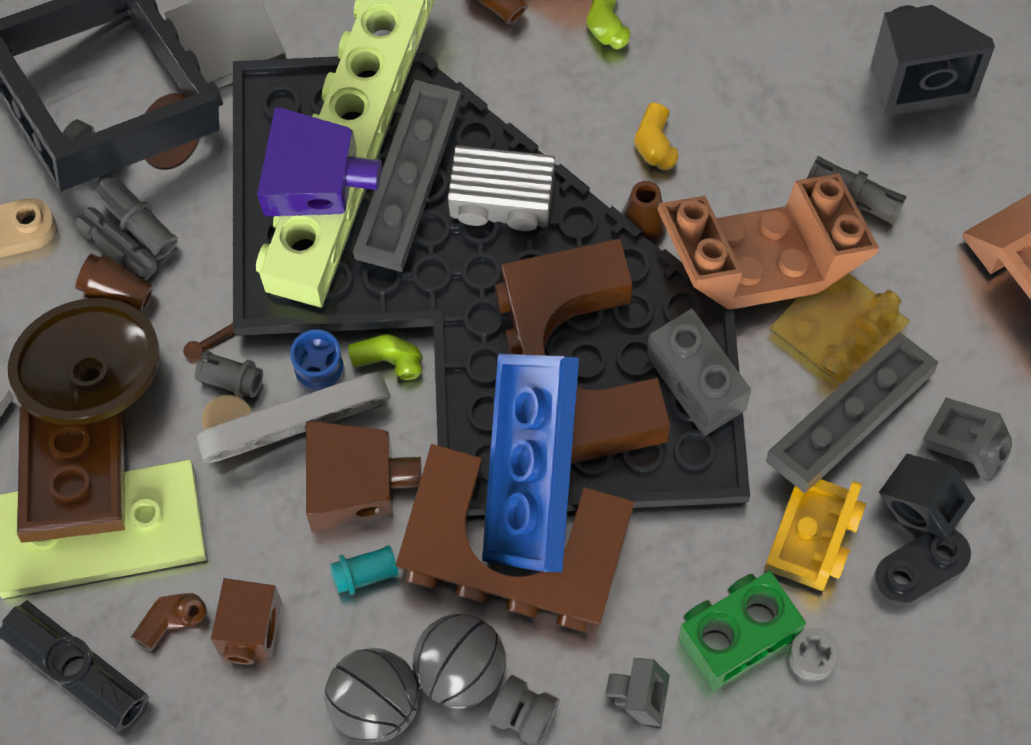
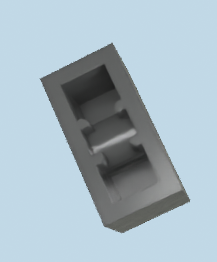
(698, 372)

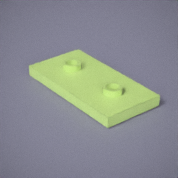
(159, 533)

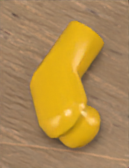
(651, 140)

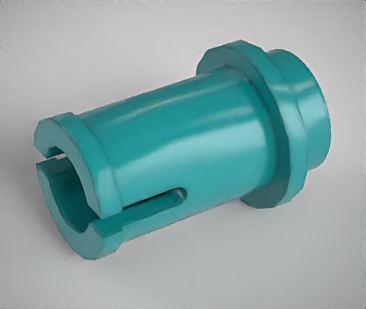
(363, 569)

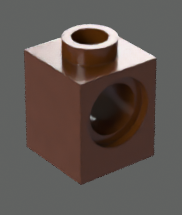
(246, 621)

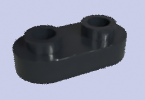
(924, 566)

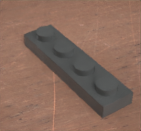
(407, 176)
(851, 412)

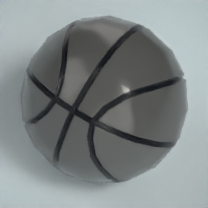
(459, 661)
(372, 695)

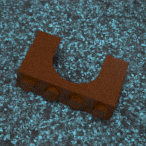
(569, 283)
(439, 548)

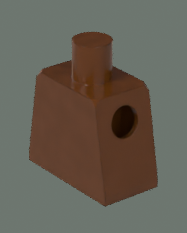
(352, 474)

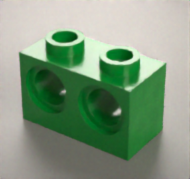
(749, 639)

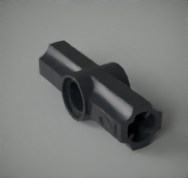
(94, 685)

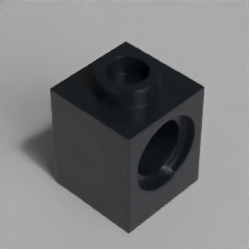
(927, 495)

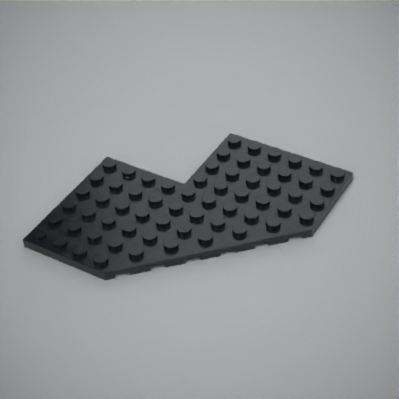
(452, 287)

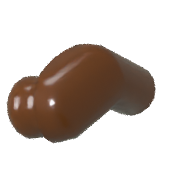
(166, 614)

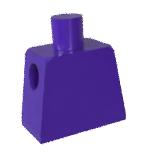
(311, 167)

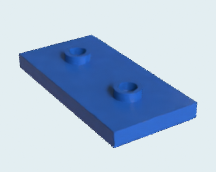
(530, 461)

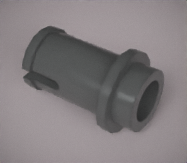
(235, 376)

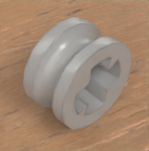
(825, 644)

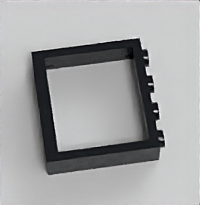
(120, 144)

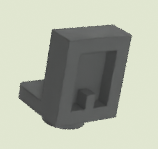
(970, 435)

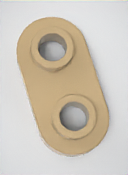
(19, 237)

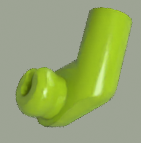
(606, 24)
(390, 349)

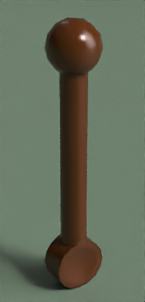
(194, 349)

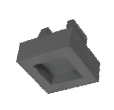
(642, 692)

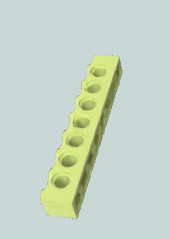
(309, 272)

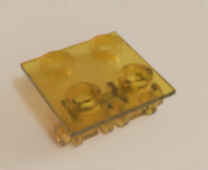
(841, 326)

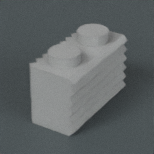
(501, 187)

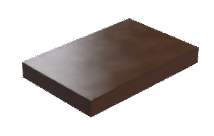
(70, 478)

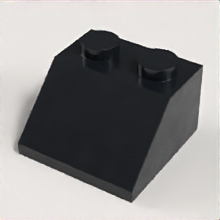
(928, 57)

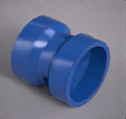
(314, 351)

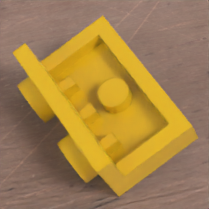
(812, 532)

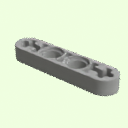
(291, 417)

